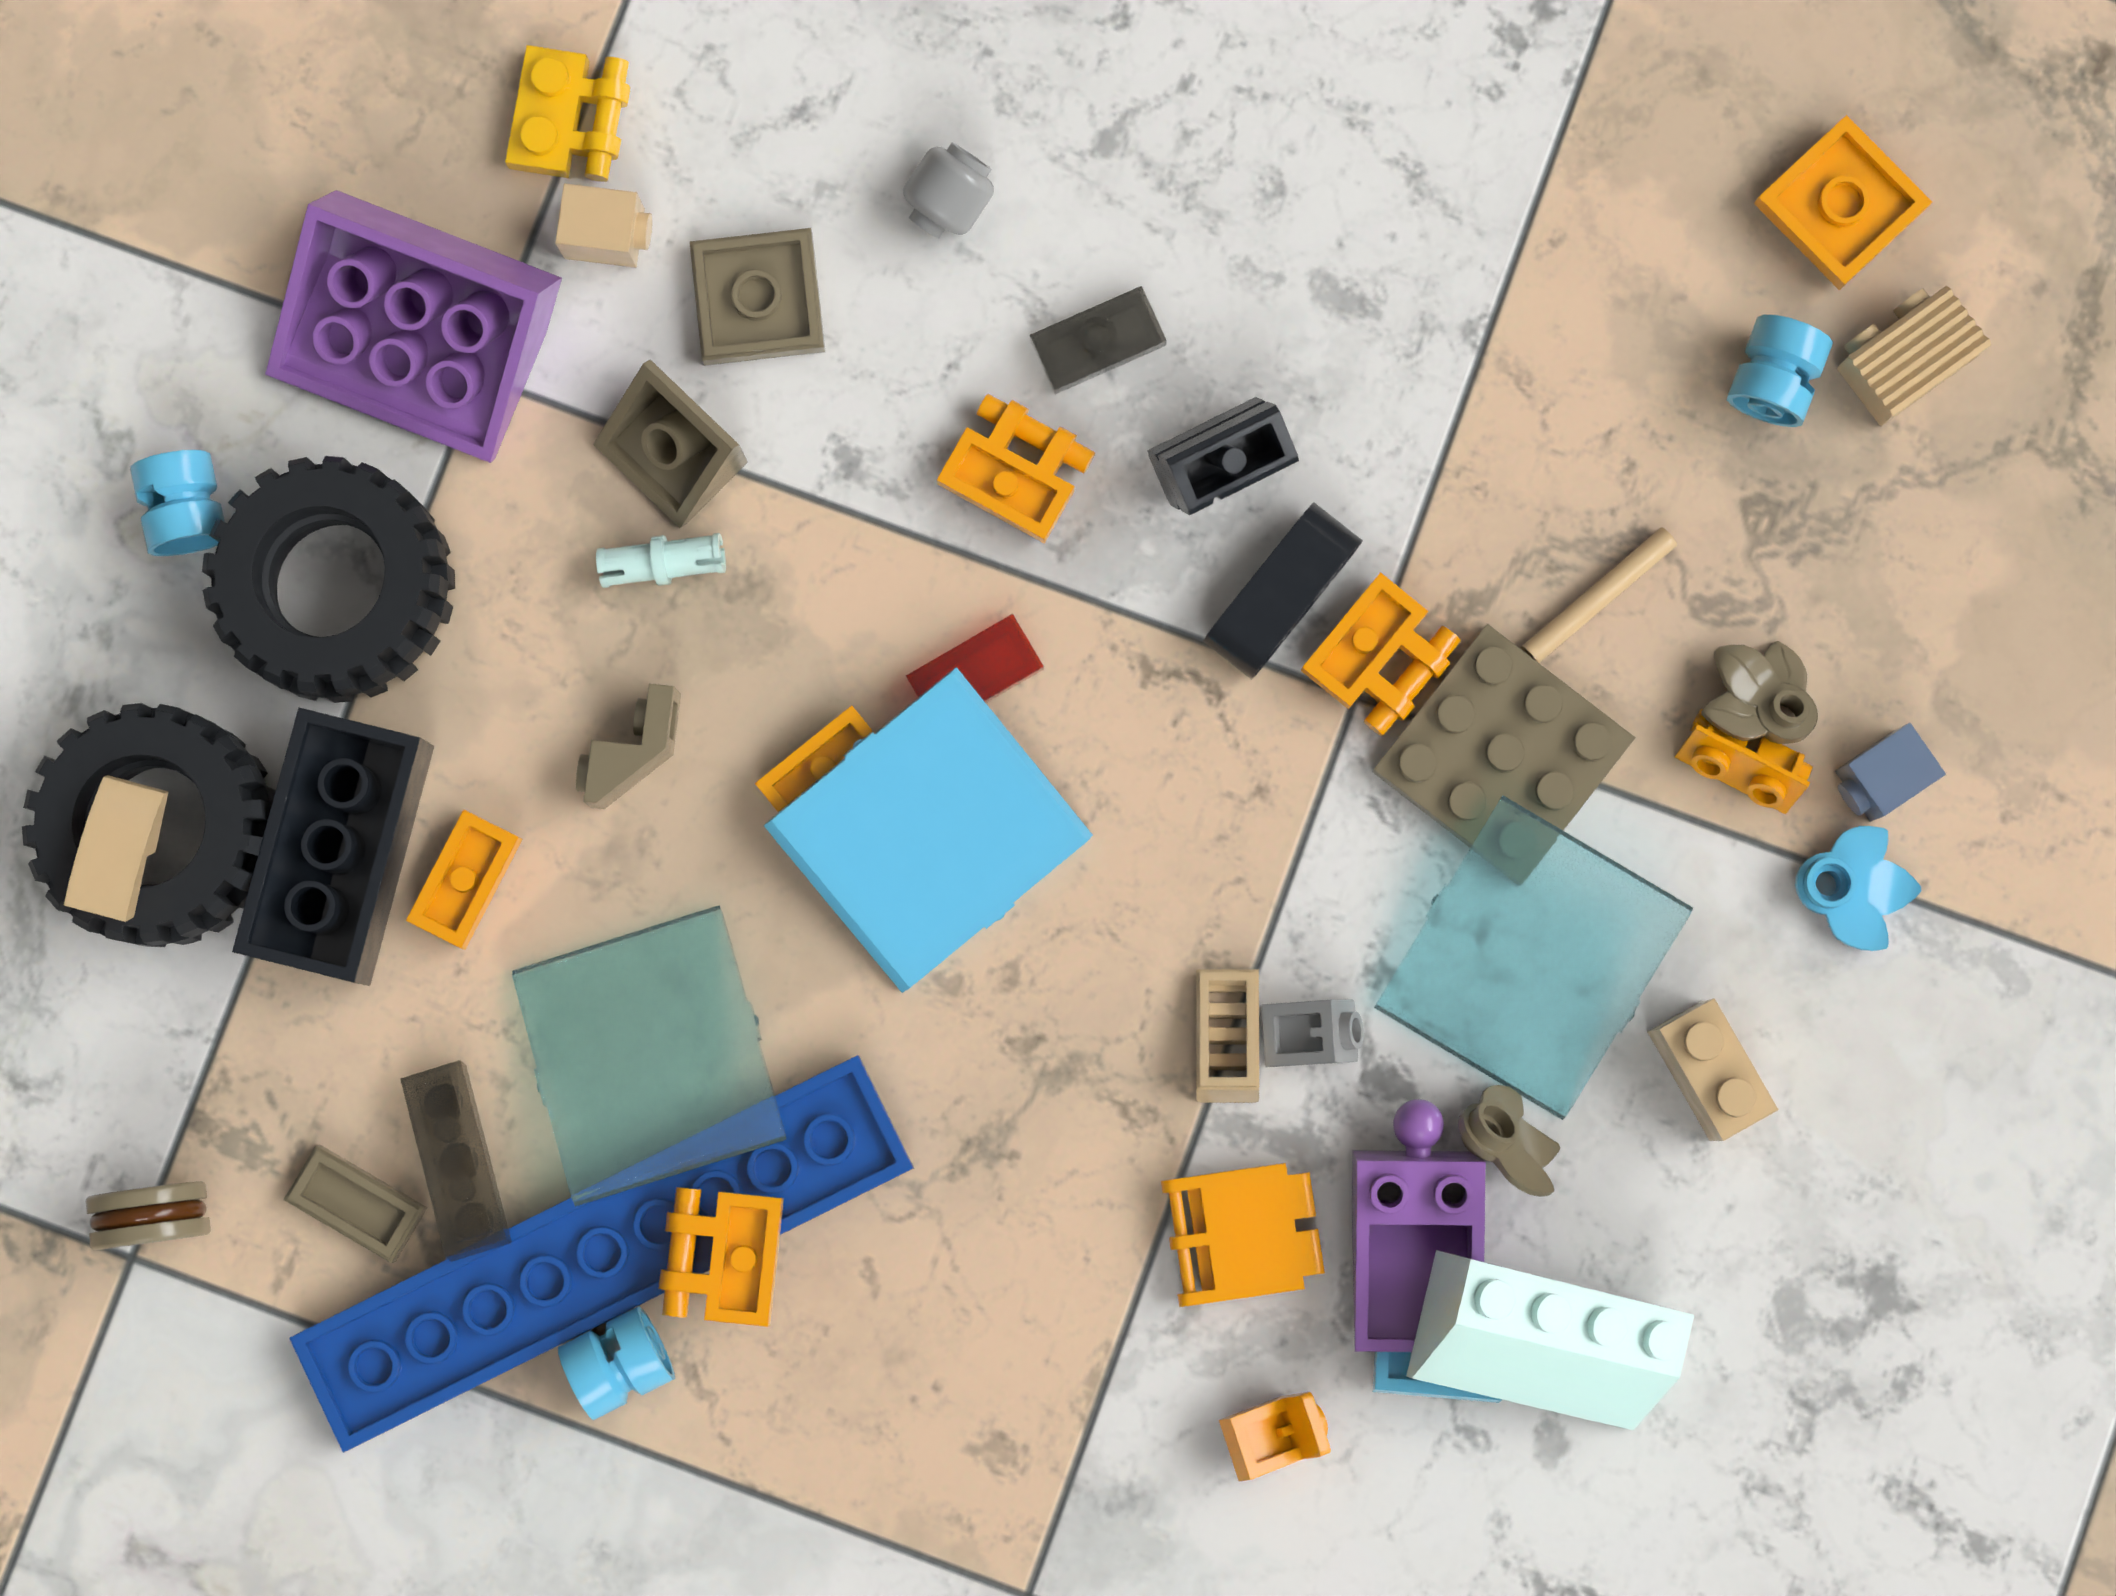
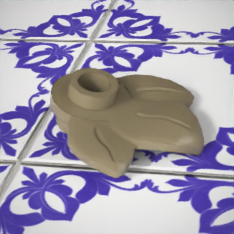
(1757, 689)
(1501, 1135)

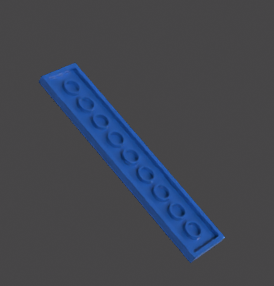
(581, 1265)

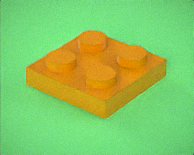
(1842, 202)

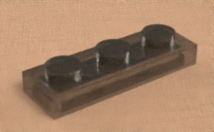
(455, 1161)

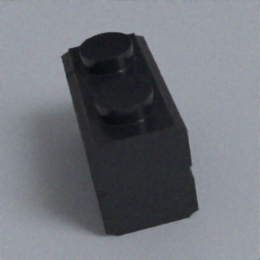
(1223, 455)

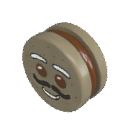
(148, 1215)

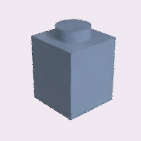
(1888, 773)

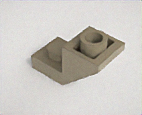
(618, 767)

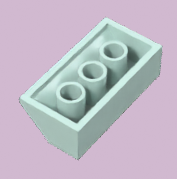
(1546, 1342)

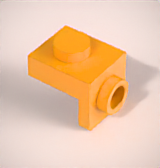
(1275, 1435)

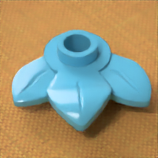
(1864, 887)

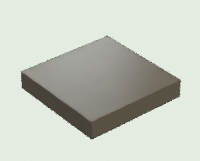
(757, 296)

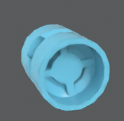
(1781, 364)
(178, 500)
(613, 1364)

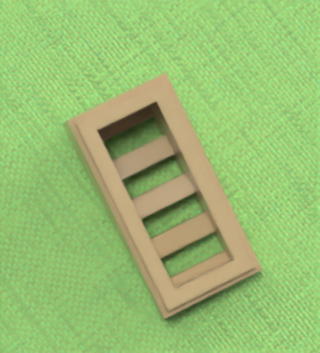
(1227, 1088)

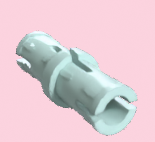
(661, 560)

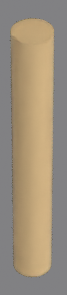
(1599, 595)

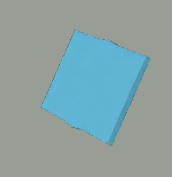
(928, 830)

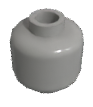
(948, 190)

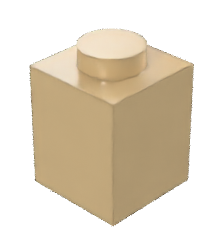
(602, 225)

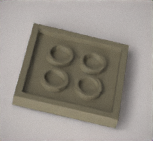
(1499, 731)

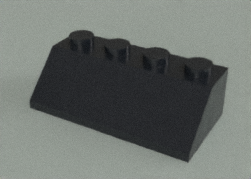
(333, 847)

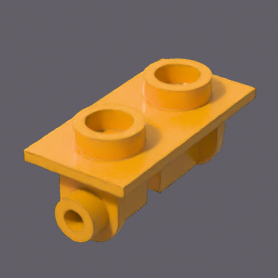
(1769, 776)

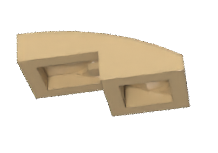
(115, 847)

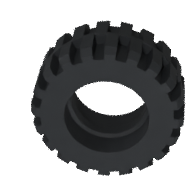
(267, 529)
(123, 747)

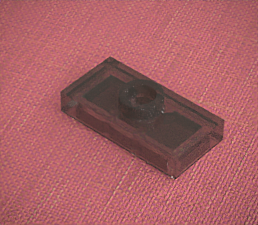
(1098, 340)

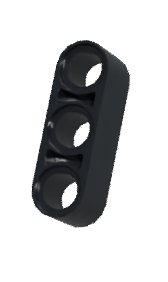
(1282, 590)

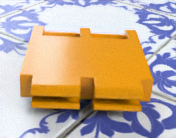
(1244, 1233)

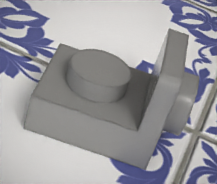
(1311, 1032)

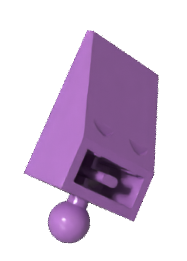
(1399, 1239)

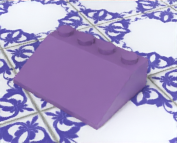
(410, 324)

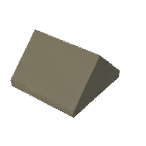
(669, 445)

